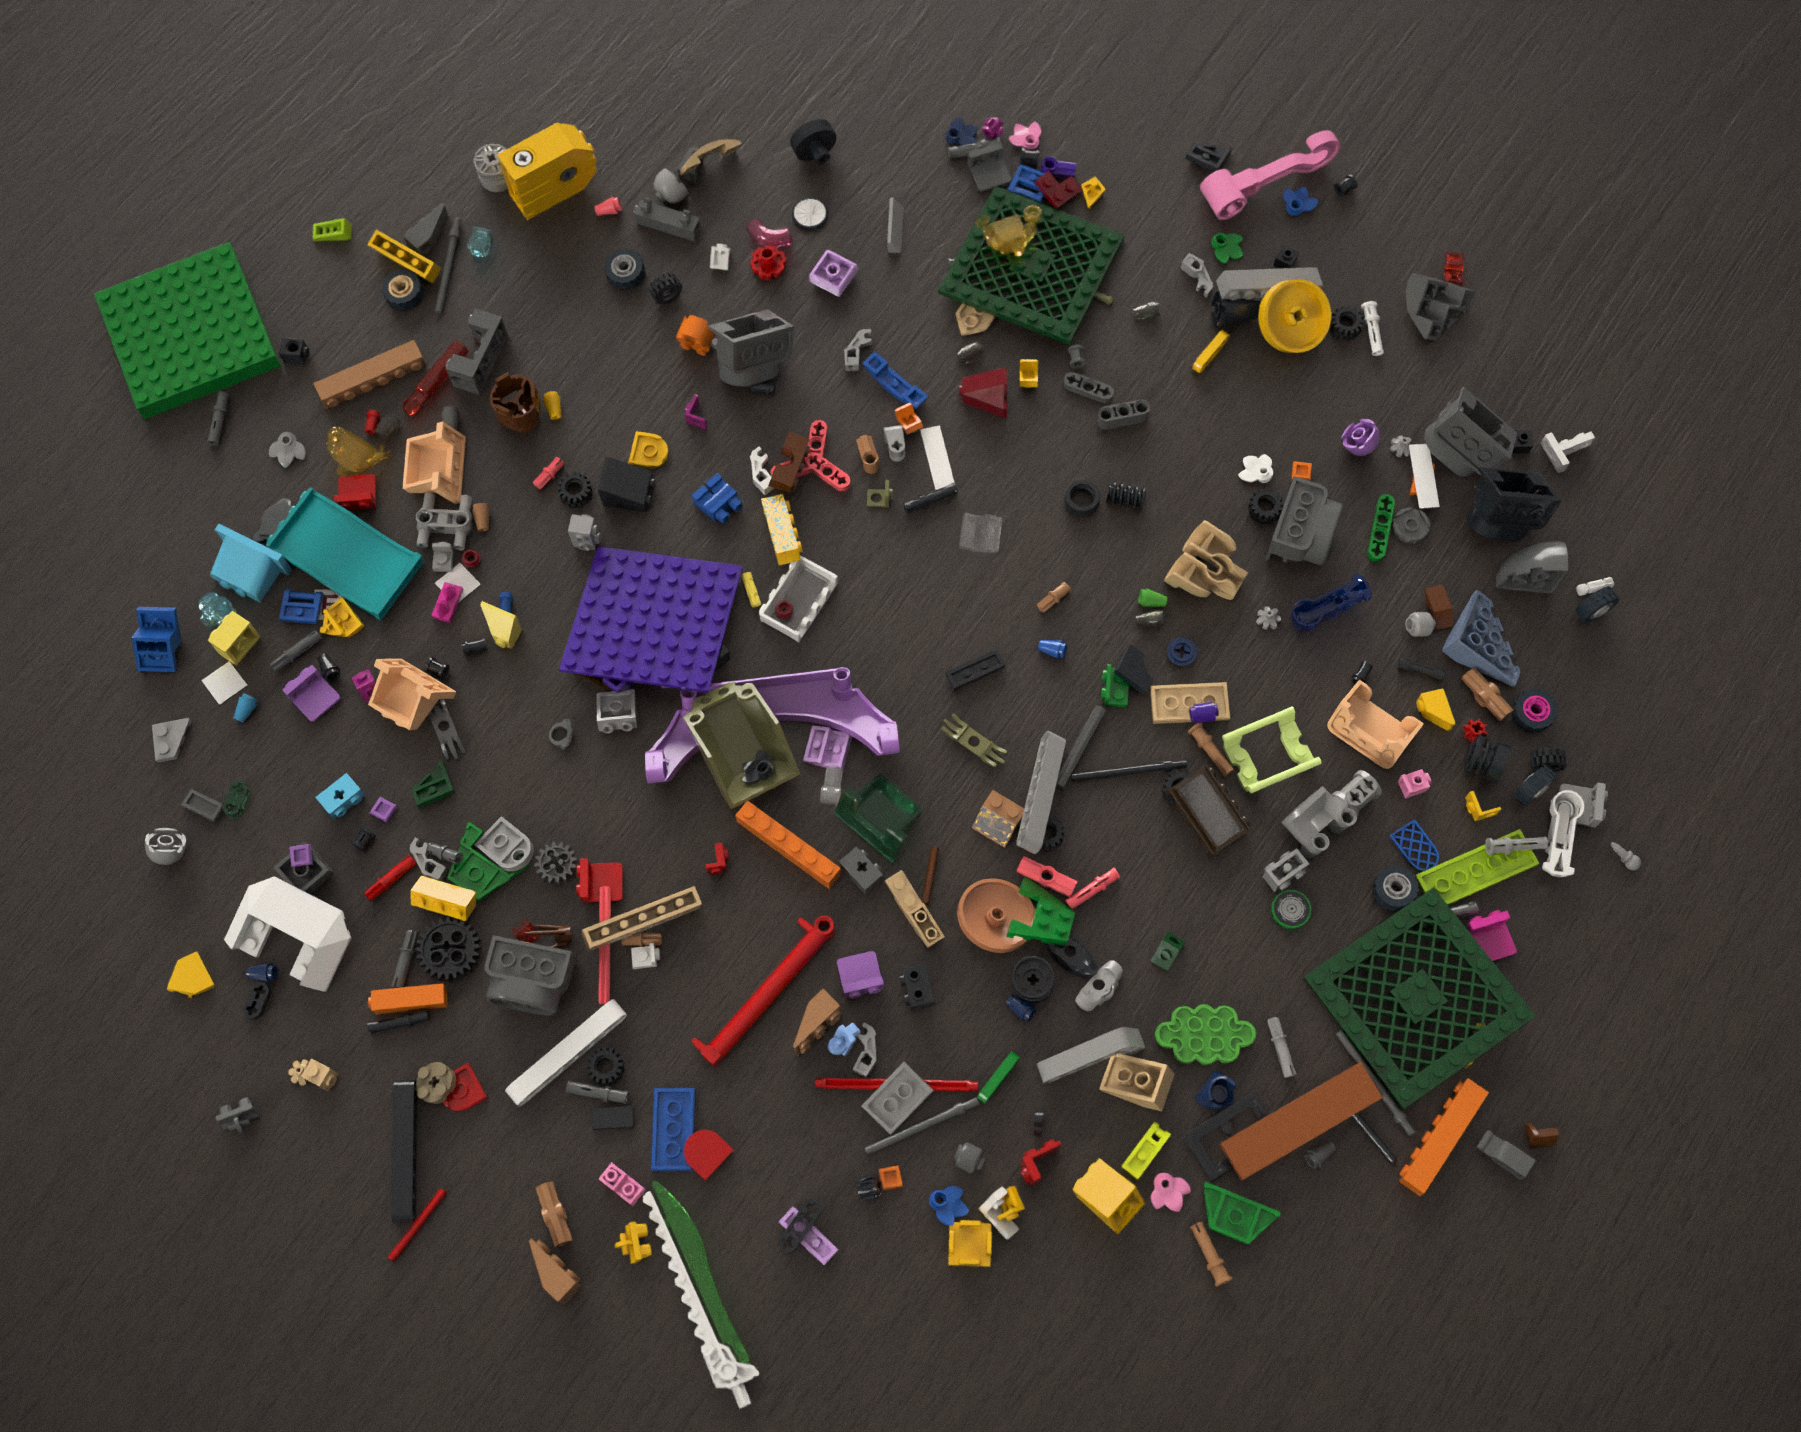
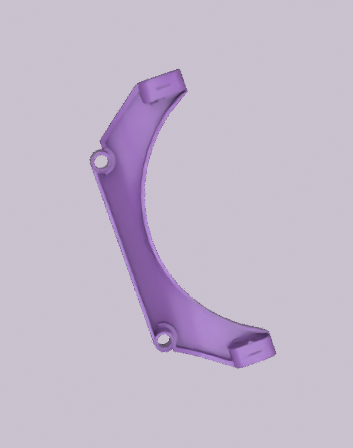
(807, 697)

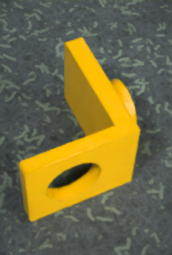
(1474, 808)

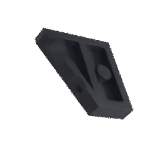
(1208, 156)

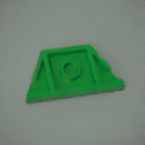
(1236, 1215)

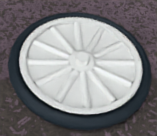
(810, 213)

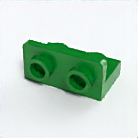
(1115, 690)

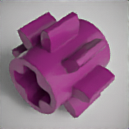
(993, 128)

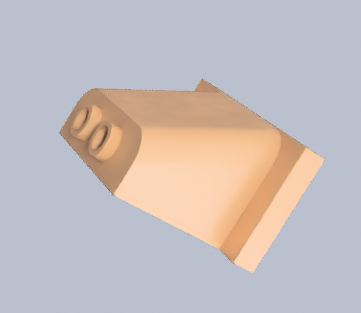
(435, 463)
(406, 693)

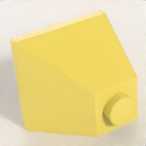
(502, 624)

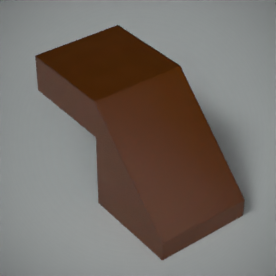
(1439, 604)

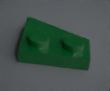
(433, 786)

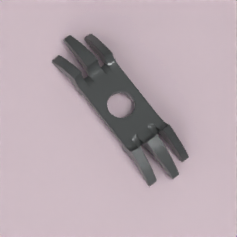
(449, 735)

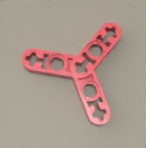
(821, 461)

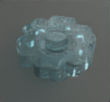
(214, 608)

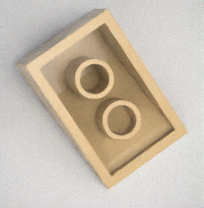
(1138, 1081)

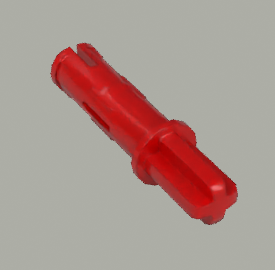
(388, 879)

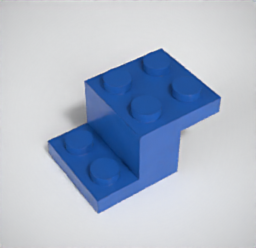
(156, 639)

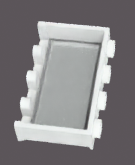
(807, 589)

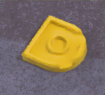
(648, 451)

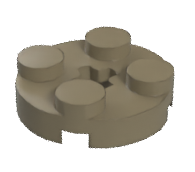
(425, 1081)

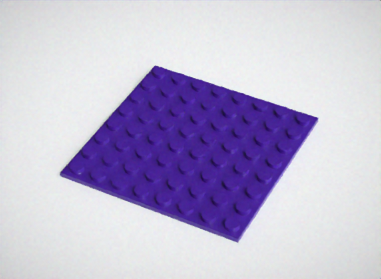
(652, 619)

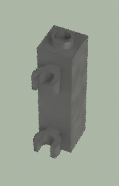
(667, 220)

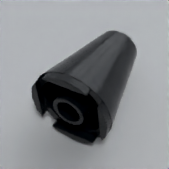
(1233, 311)

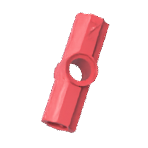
(1035, 871)

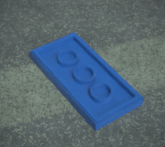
(672, 1127)

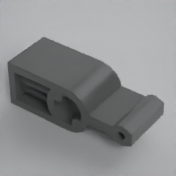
(1506, 1155)

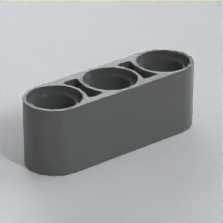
(1129, 408)

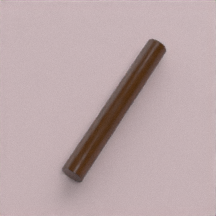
(930, 875)

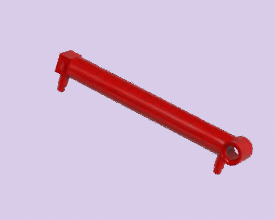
(767, 991)

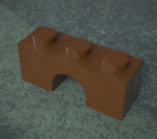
(785, 476)

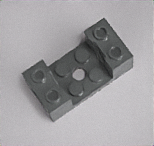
(491, 334)

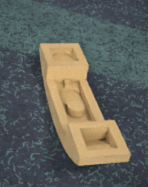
(724, 148)

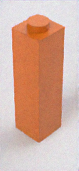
(408, 999)

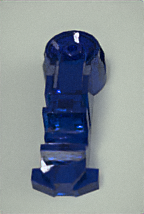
(1328, 606)

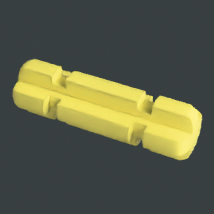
(751, 589)

